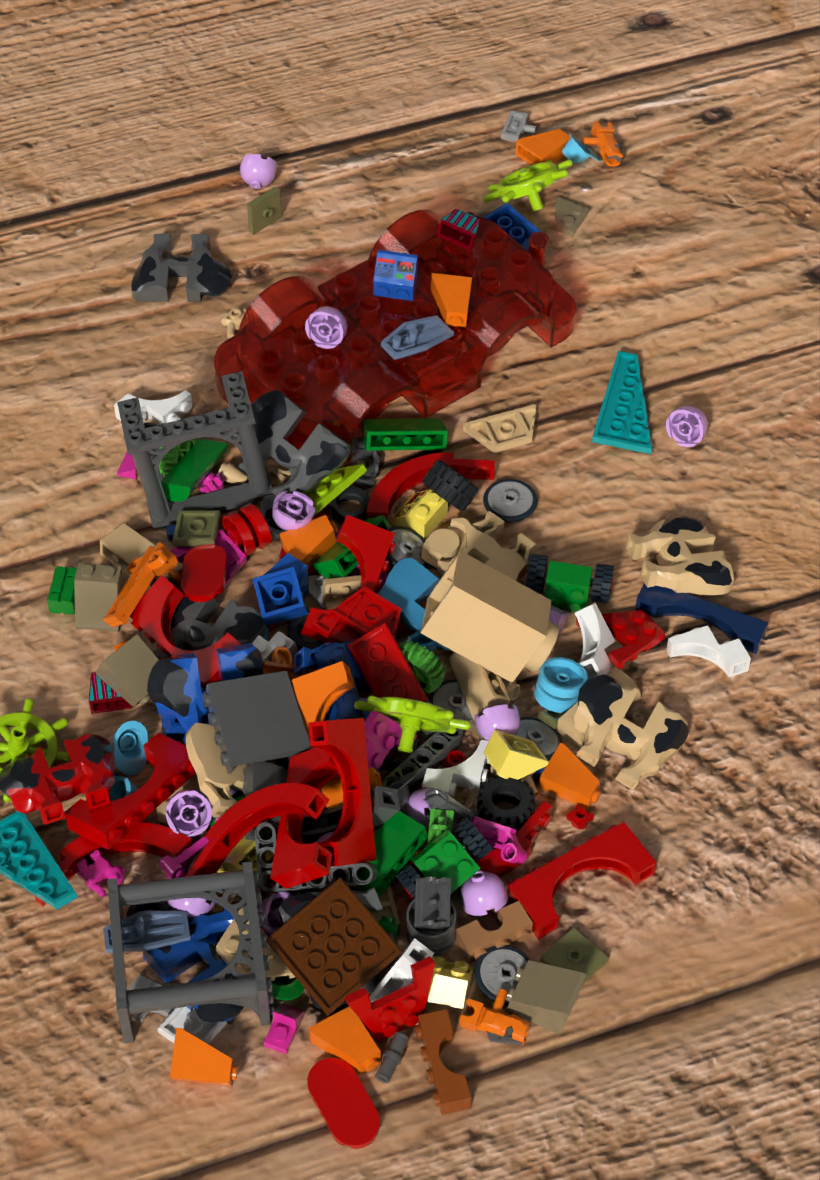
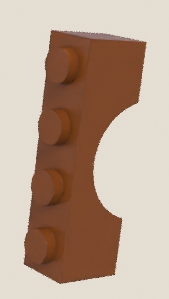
(450, 1088)

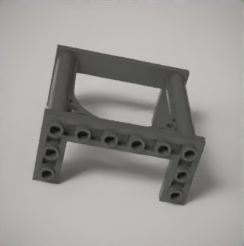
(237, 418)
(246, 990)

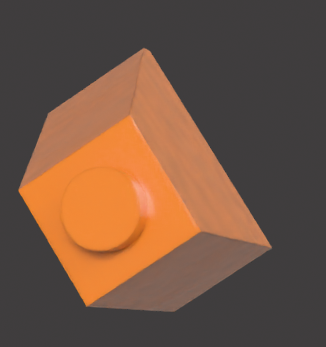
(542, 147)
(452, 297)
(310, 540)
(570, 779)
(347, 1039)
(200, 1062)

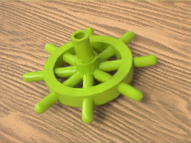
(528, 182)
(413, 717)
(19, 746)

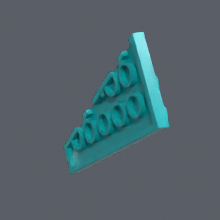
(623, 410)
(30, 864)

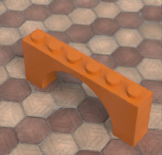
(315, 696)

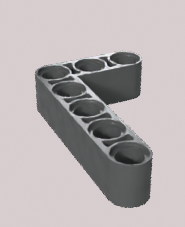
(426, 757)
(264, 867)

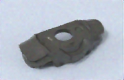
(359, 453)
(438, 800)

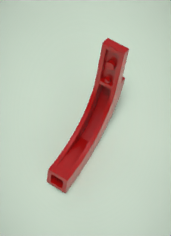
(412, 472)
(249, 813)
(526, 836)
(143, 838)

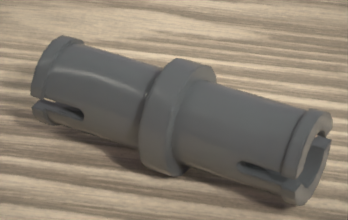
(392, 1057)

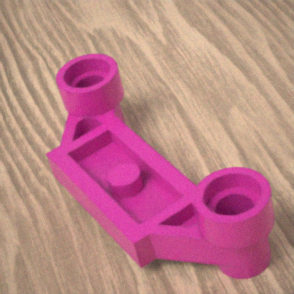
(501, 838)
(179, 865)

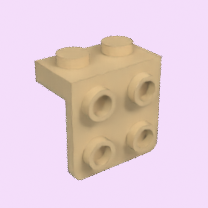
(338, 590)

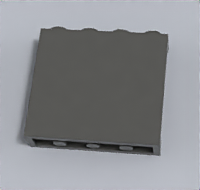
(255, 719)

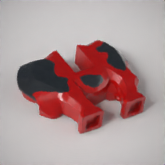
(42, 788)

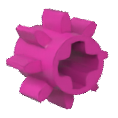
(212, 483)

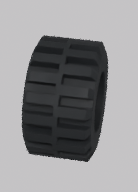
(450, 485)
(510, 791)

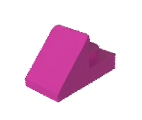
(284, 1027)

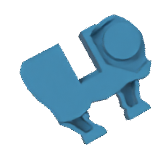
(407, 588)

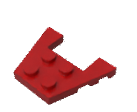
(360, 612)
(634, 632)
(398, 1008)

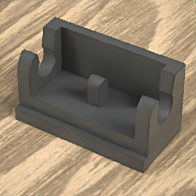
(432, 903)

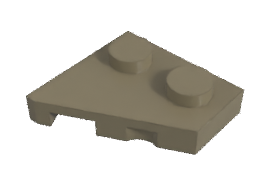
(569, 216)

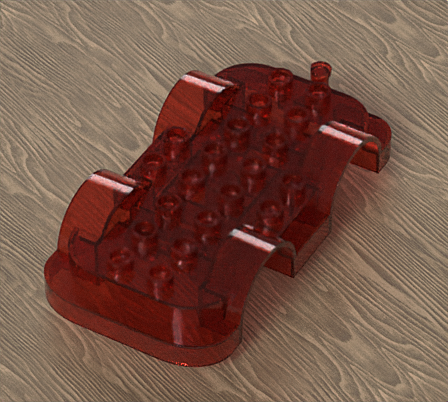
(358, 375)

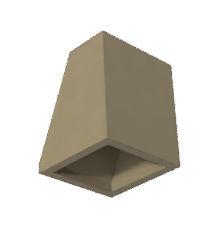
(95, 593)
(129, 671)
(545, 994)

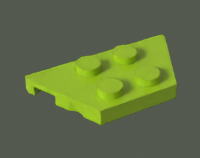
(334, 485)

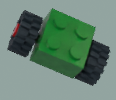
(569, 583)
(448, 857)

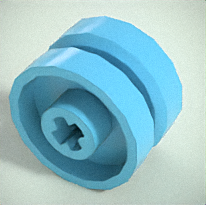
(559, 684)

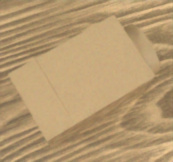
(489, 618)

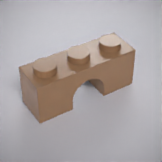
(514, 927)

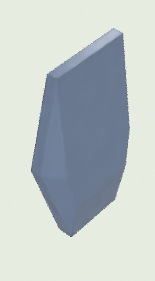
(416, 337)
(151, 931)

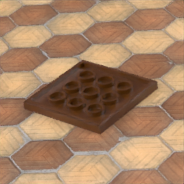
(334, 946)

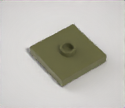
(264, 210)
(196, 528)
(576, 954)

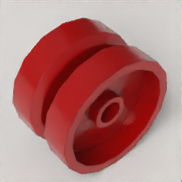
(247, 529)

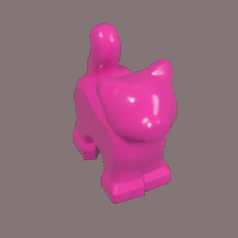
(98, 872)

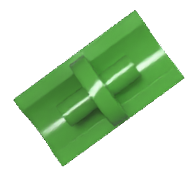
(439, 822)

